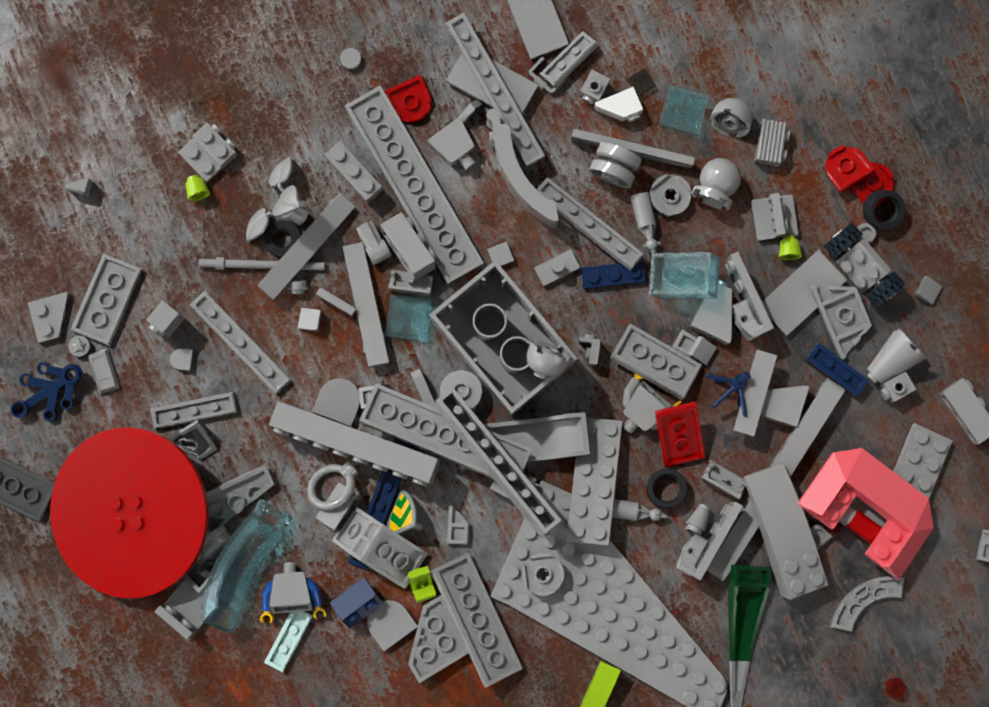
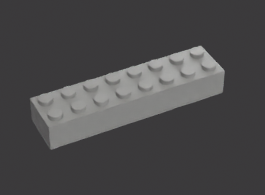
(354, 442)

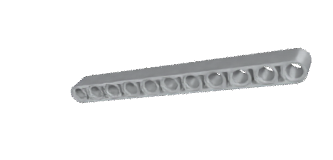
(790, 456)

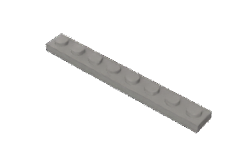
(495, 89)

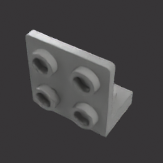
(183, 610)

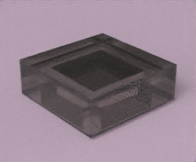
(641, 82)

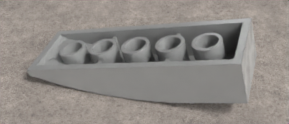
(785, 532)

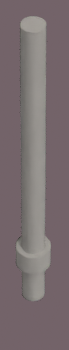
(221, 263)

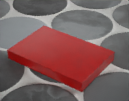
(680, 434)

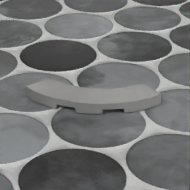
(862, 596)

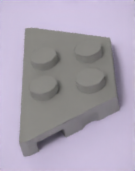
(842, 315)

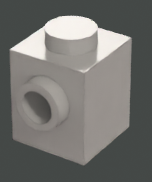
(594, 87)
(897, 387)

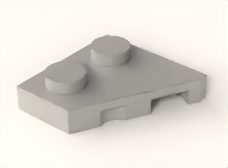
(48, 316)

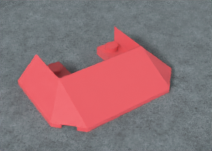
(861, 475)

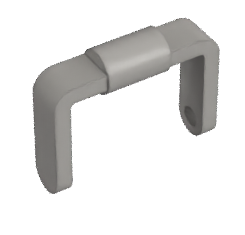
(541, 83)

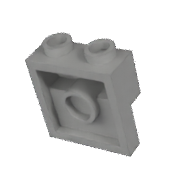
(208, 151)

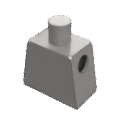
(454, 144)

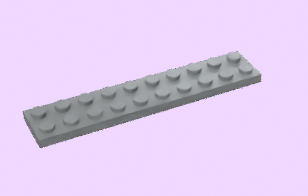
(414, 184)

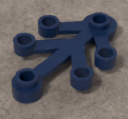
(49, 388)

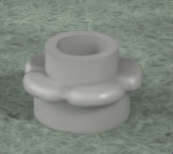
(297, 286)

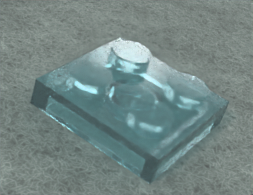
(683, 110)
(408, 317)

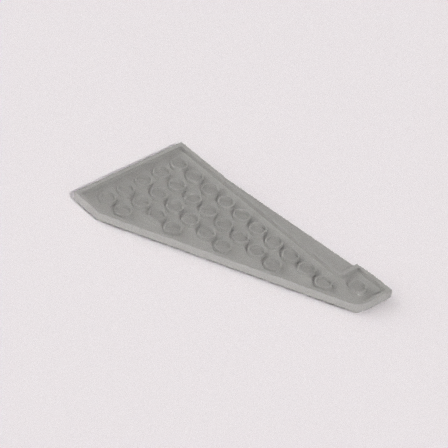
(609, 611)

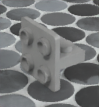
(774, 217)

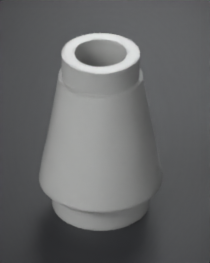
(697, 522)

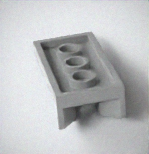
(751, 308)
(705, 550)

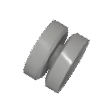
(615, 165)

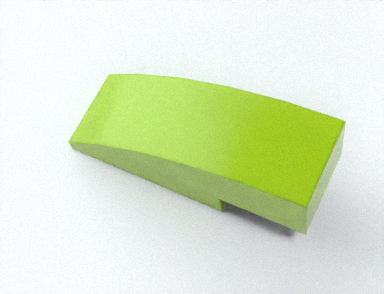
(600, 686)

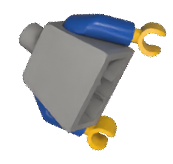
(290, 593)

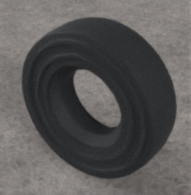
(271, 232)

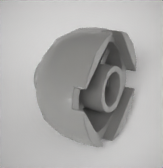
(732, 116)
(546, 359)

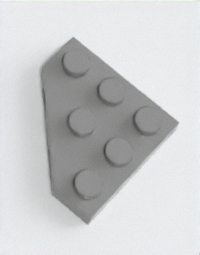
(435, 641)

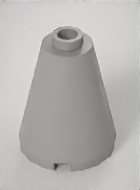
(894, 358)

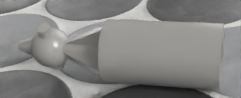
(645, 219)
(634, 511)

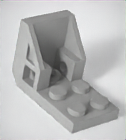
(379, 547)

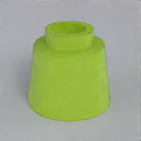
(196, 188)
(789, 248)

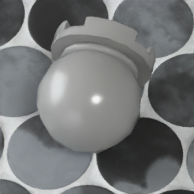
(718, 181)

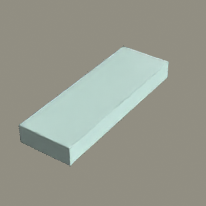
(288, 640)

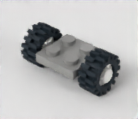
(864, 265)

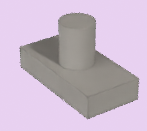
(556, 268)

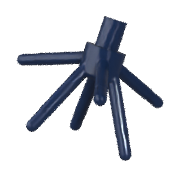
(737, 384)

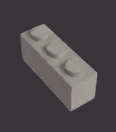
(353, 172)
(408, 246)
(967, 409)

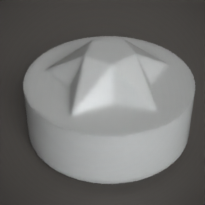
(79, 346)

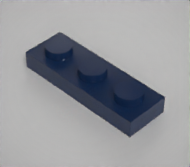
(612, 275)
(837, 369)

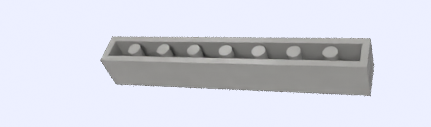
(497, 462)

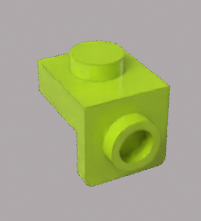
(421, 584)

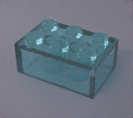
(684, 275)

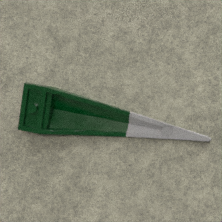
(746, 604)

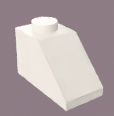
(621, 106)

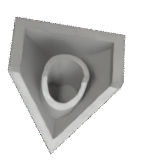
(195, 440)
(199, 575)

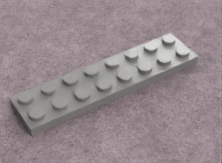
(428, 430)

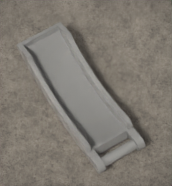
(516, 181)
(547, 436)

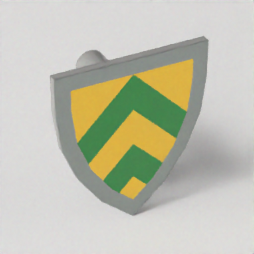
(403, 514)

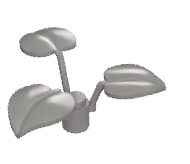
(287, 206)

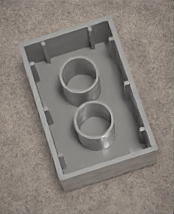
(491, 331)

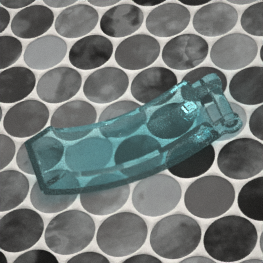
(238, 565)

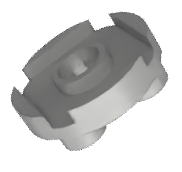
(671, 183)
(551, 582)

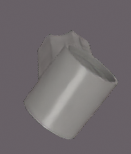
(375, 246)

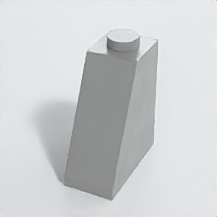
(715, 315)
(784, 405)

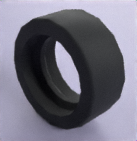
(898, 211)
(682, 488)

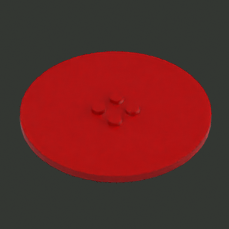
(129, 512)

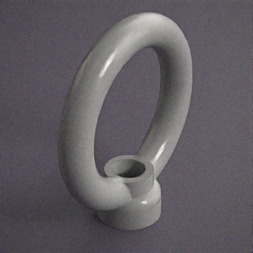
(349, 474)

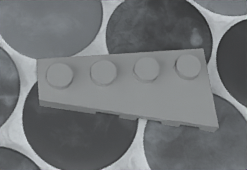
(236, 494)

